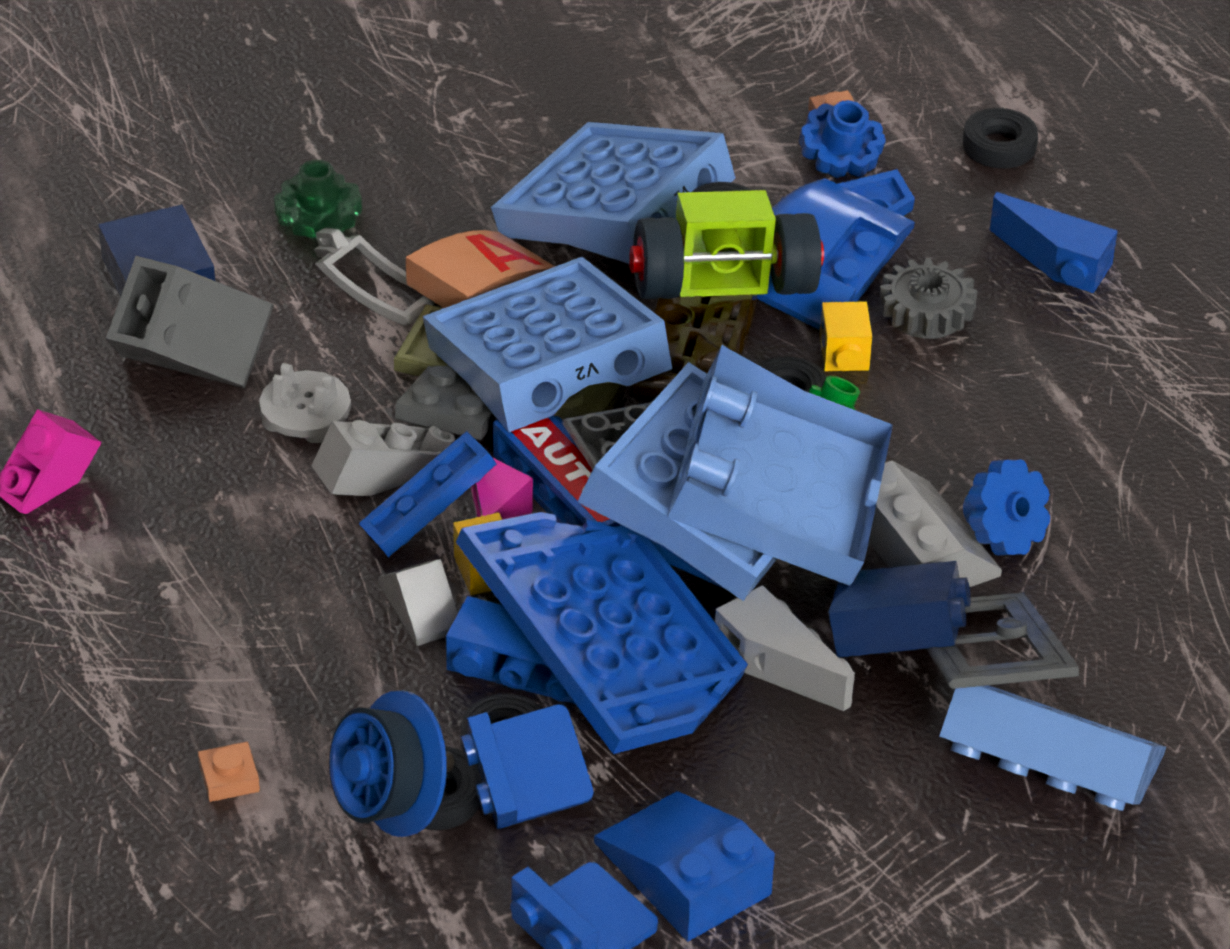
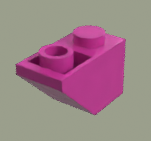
(46, 461)

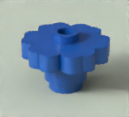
(842, 139)
(1008, 507)

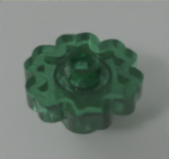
(317, 200)

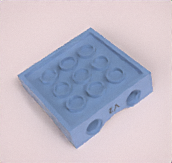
(607, 181)
(547, 340)
(781, 469)
(638, 482)

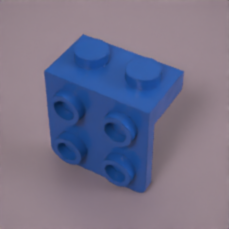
(527, 764)
(580, 910)

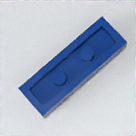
(427, 494)

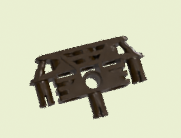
(696, 332)

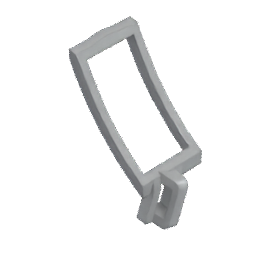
(334, 246)

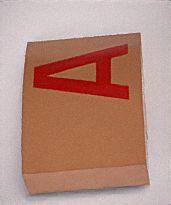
(469, 266)

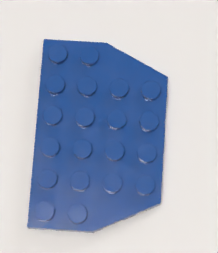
(608, 624)

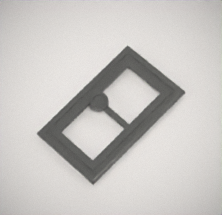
(1024, 623)

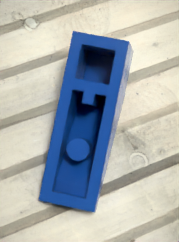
(1055, 242)

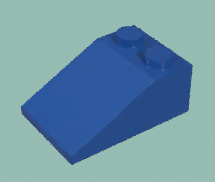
(691, 862)

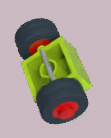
(726, 248)

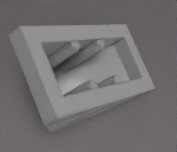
(421, 600)

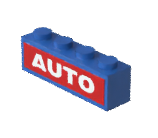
(555, 464)

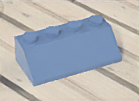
(1052, 743)

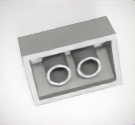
(920, 527)

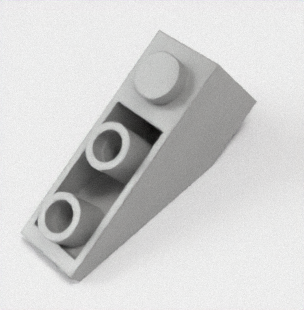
(374, 458)
(784, 649)

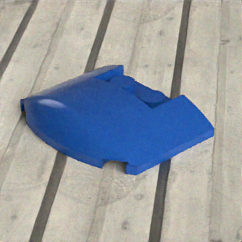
(856, 242)

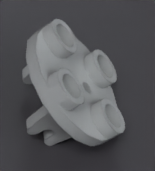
(303, 403)

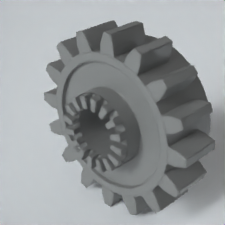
(927, 299)

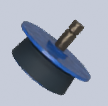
(390, 764)

